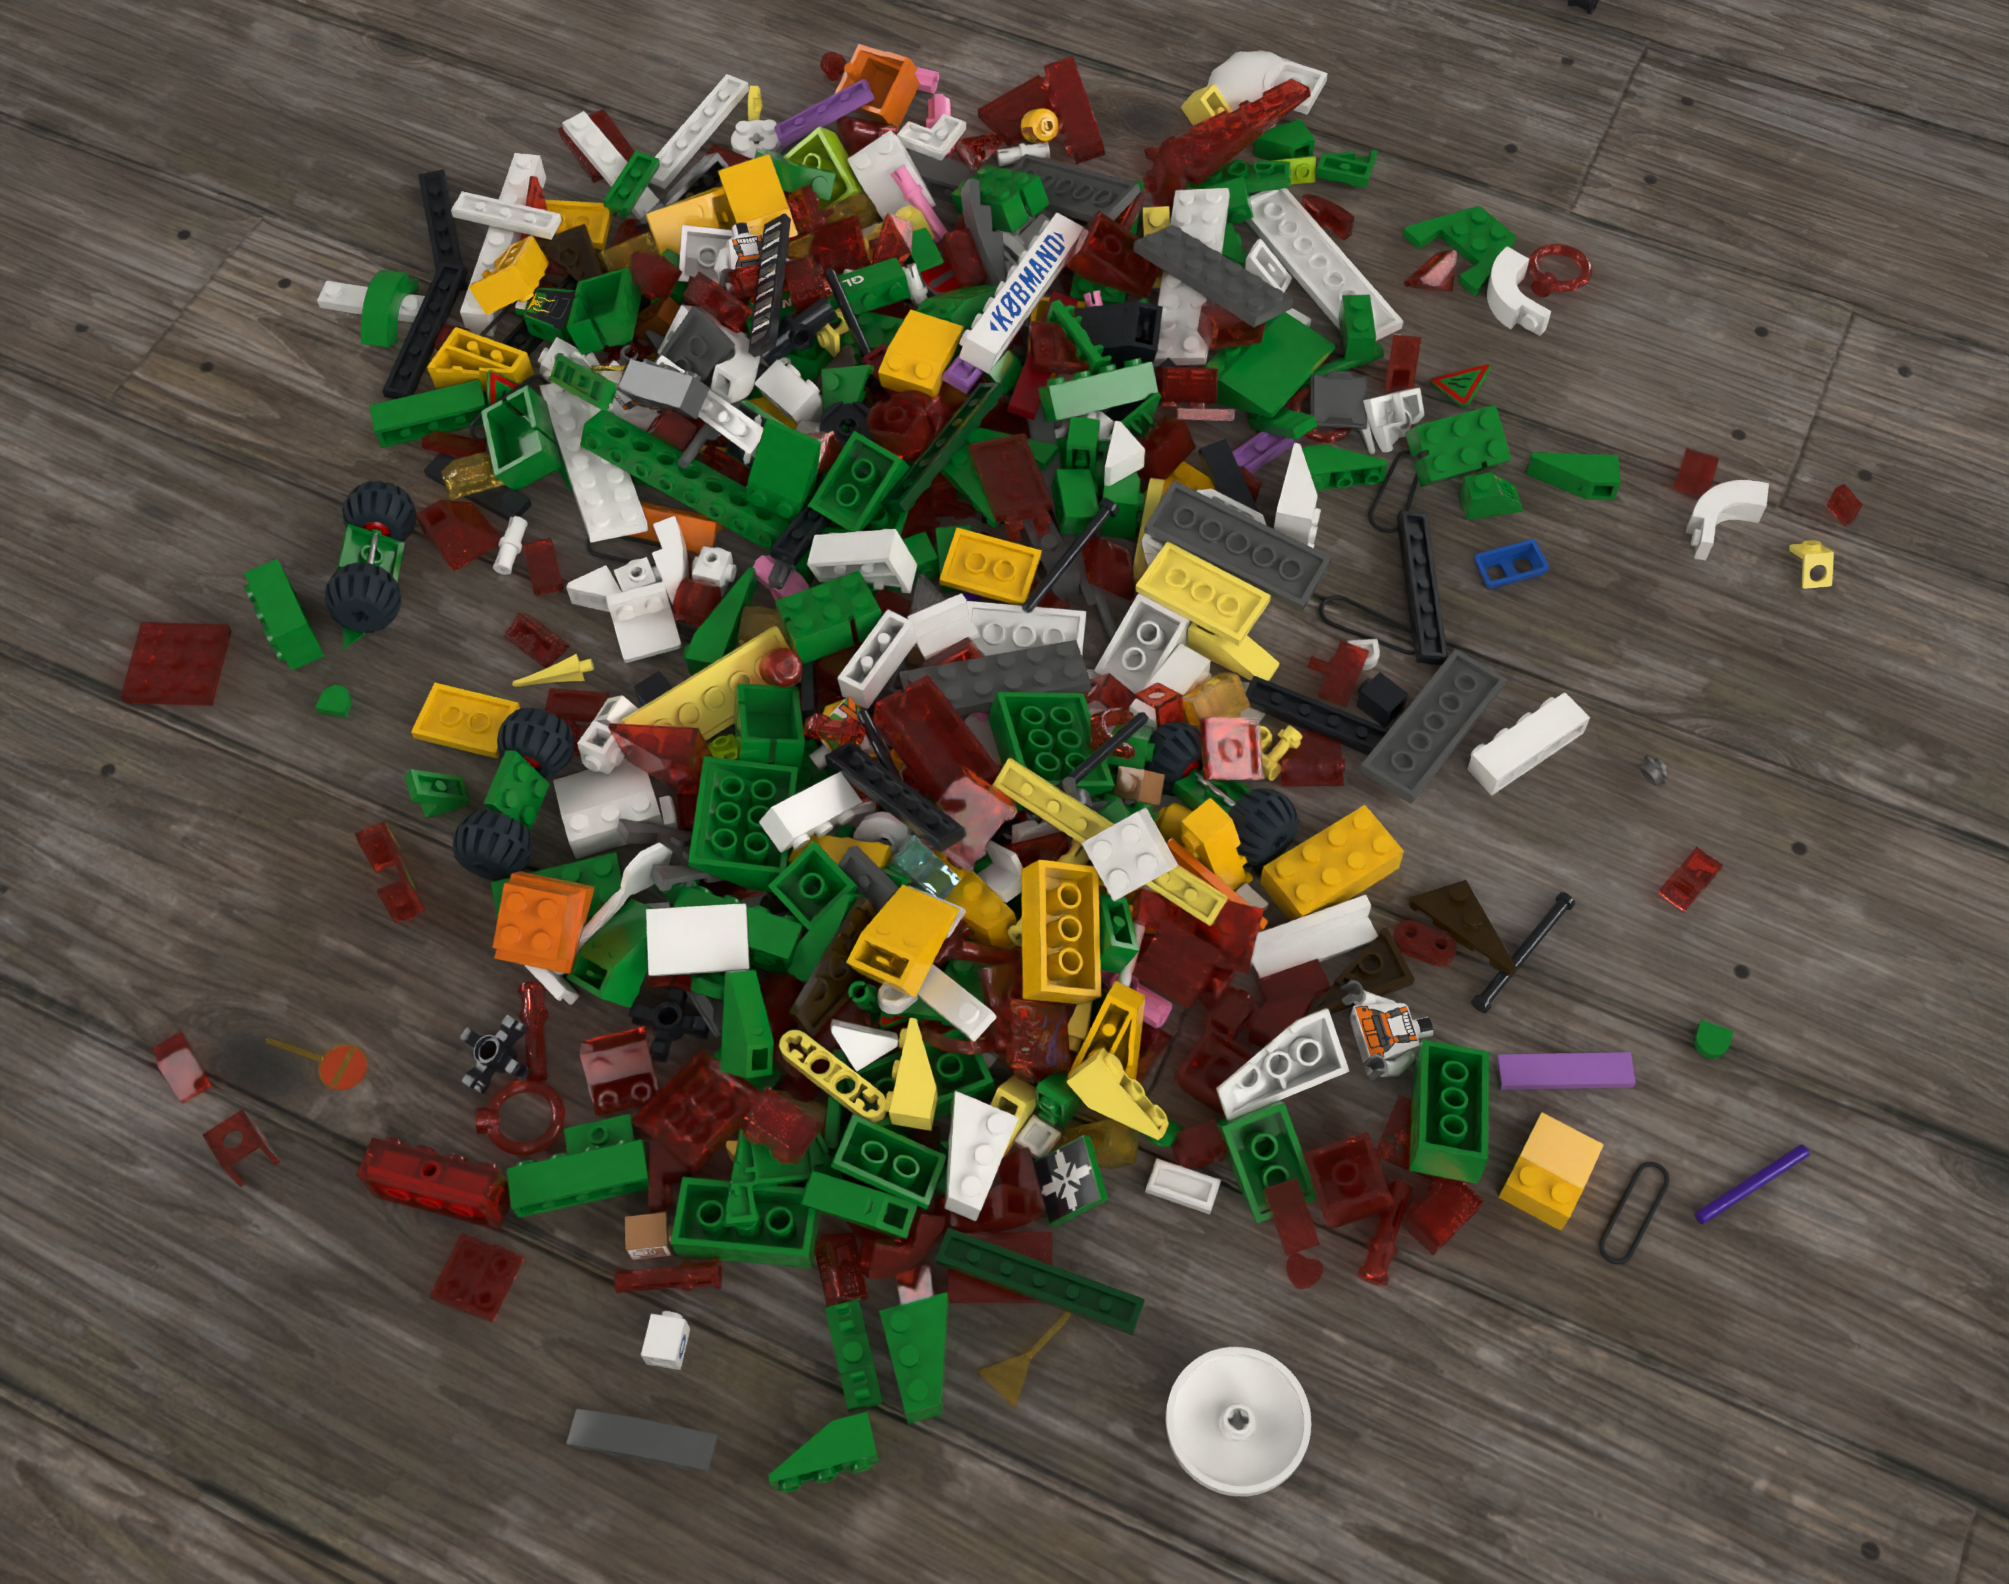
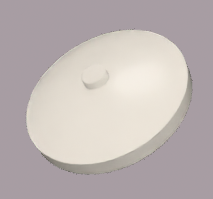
(1238, 1421)

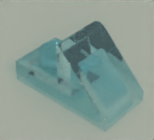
(924, 868)

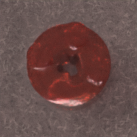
(900, 426)

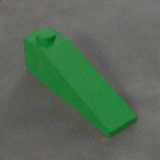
(720, 630)

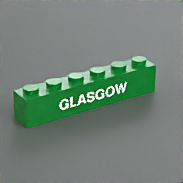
(864, 288)

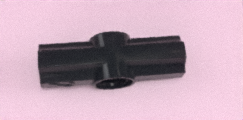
(799, 330)

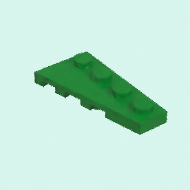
(1258, 176)

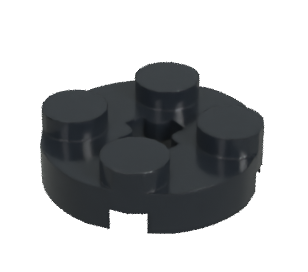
(846, 414)

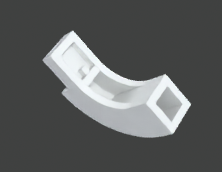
(1506, 299)
(737, 374)
(1727, 501)

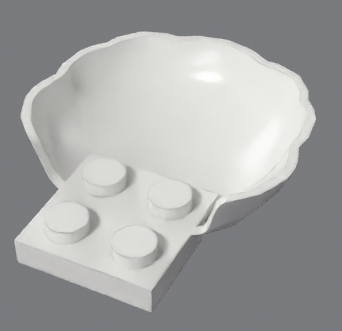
(1252, 73)

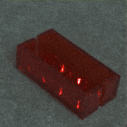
(931, 737)

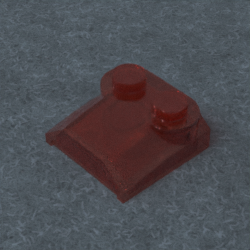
(1164, 178)
(1209, 1065)

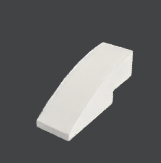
(673, 558)

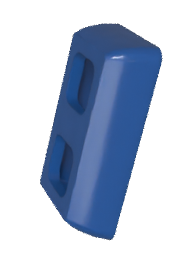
(1504, 558)

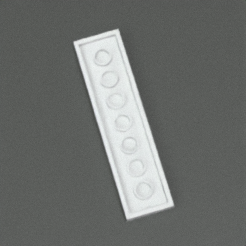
(1202, 216)
(1315, 258)
(600, 488)

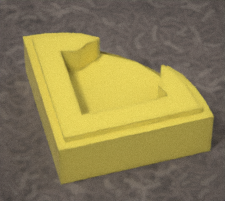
(754, 103)

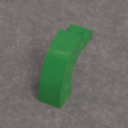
(795, 175)
(382, 307)

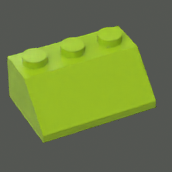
(824, 151)

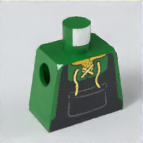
(548, 313)

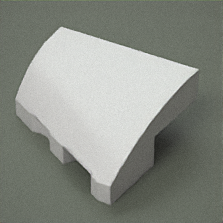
(1392, 415)

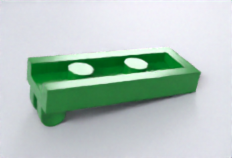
(631, 184)
(1284, 423)

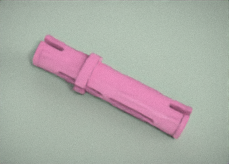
(913, 194)

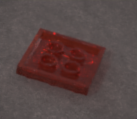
(176, 663)
(696, 1110)

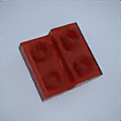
(477, 1277)

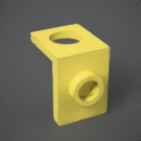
(829, 337)
(1814, 554)

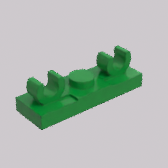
(1073, 331)
(853, 1355)

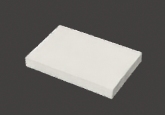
(697, 939)

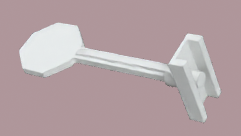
(634, 879)

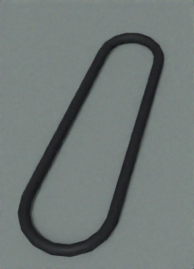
(1385, 530)
(1335, 597)

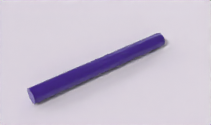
(1751, 1184)

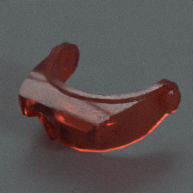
(1100, 734)

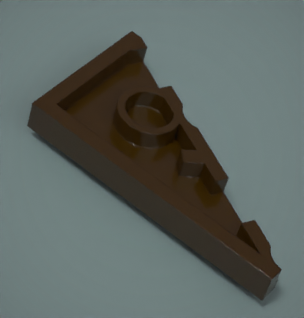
(1462, 916)

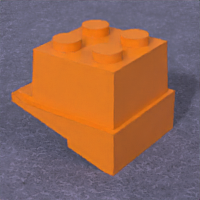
(890, 80)
(541, 921)

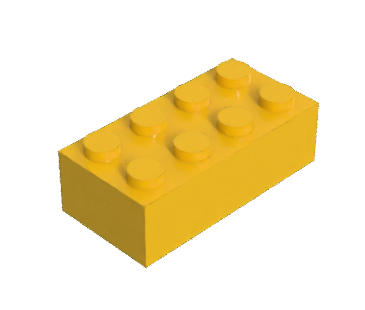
(1332, 865)
(1060, 932)

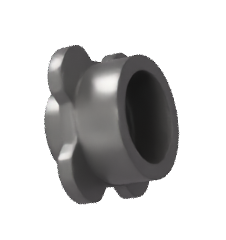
(1654, 770)

